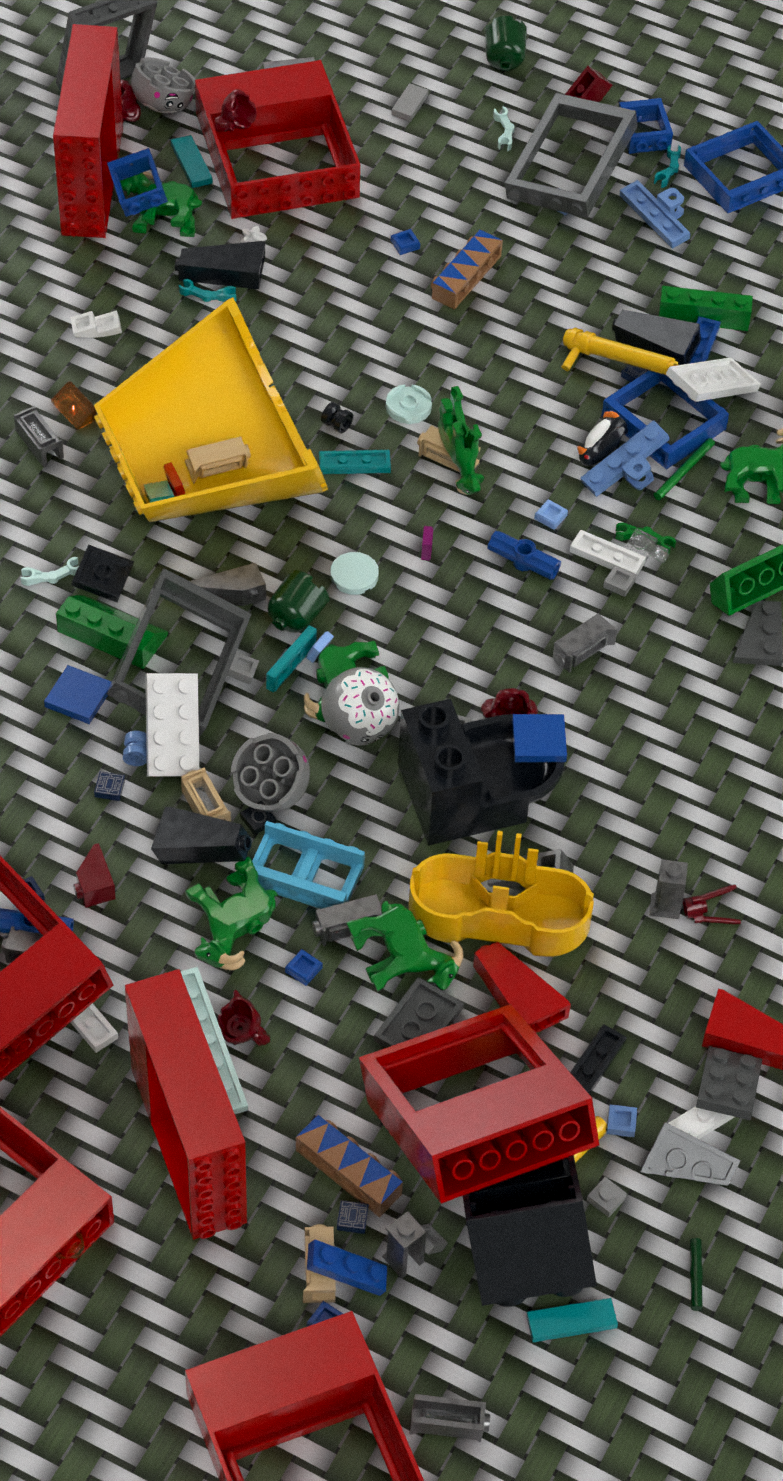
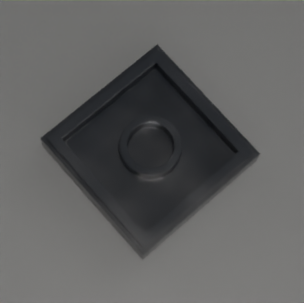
(102, 573)

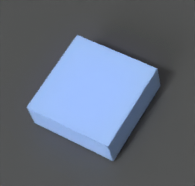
(551, 514)
(321, 643)

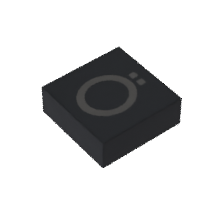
(256, 819)

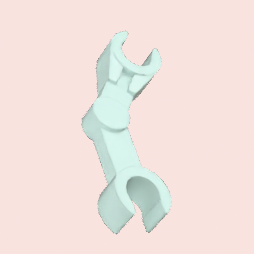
(506, 137)
(52, 577)

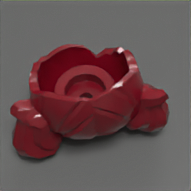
(130, 109)
(236, 112)
(509, 702)
(241, 1014)

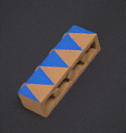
(466, 269)
(349, 1165)

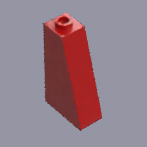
(518, 985)
(744, 1030)

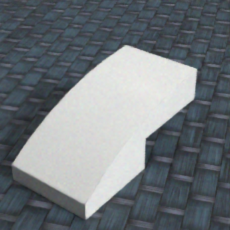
(89, 326)

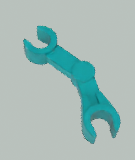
(666, 174)
(221, 294)

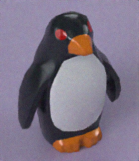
(603, 439)

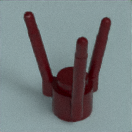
(697, 905)

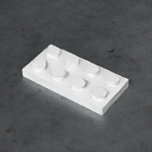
(713, 379)
(172, 724)

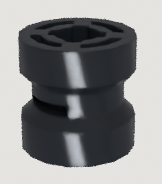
(337, 417)

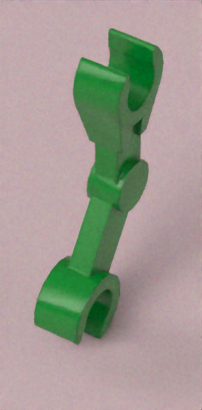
(629, 529)

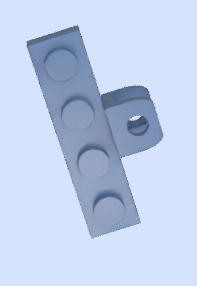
(658, 212)
(627, 461)

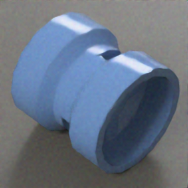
(136, 750)

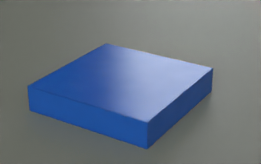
(78, 694)
(539, 738)

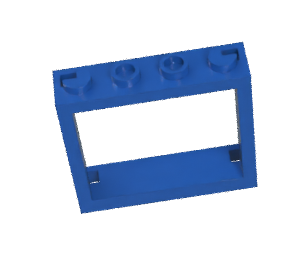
(748, 193)
(667, 454)

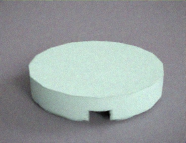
(408, 404)
(354, 573)

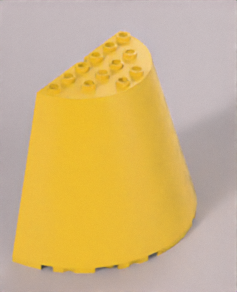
(199, 394)

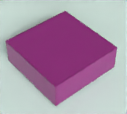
(427, 543)

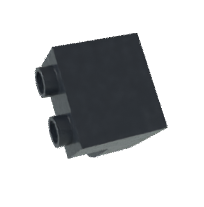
(467, 773)
(530, 1236)

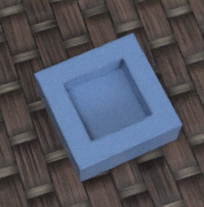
(621, 1120)

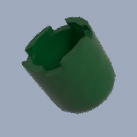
(505, 43)
(296, 602)

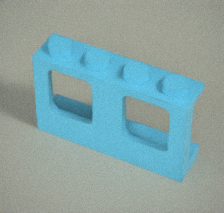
(314, 850)

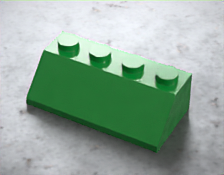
(688, 304)
(748, 582)
(106, 628)

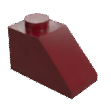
(590, 86)
(94, 879)

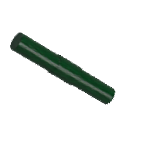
(696, 1274)

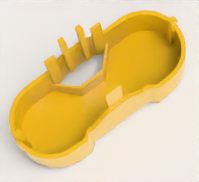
(544, 918)

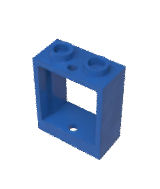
(649, 111)
(140, 162)

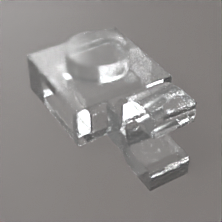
(645, 545)

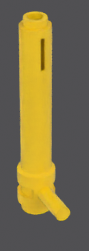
(589, 344)

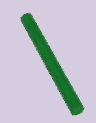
(684, 469)

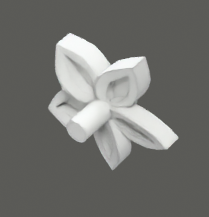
(253, 235)

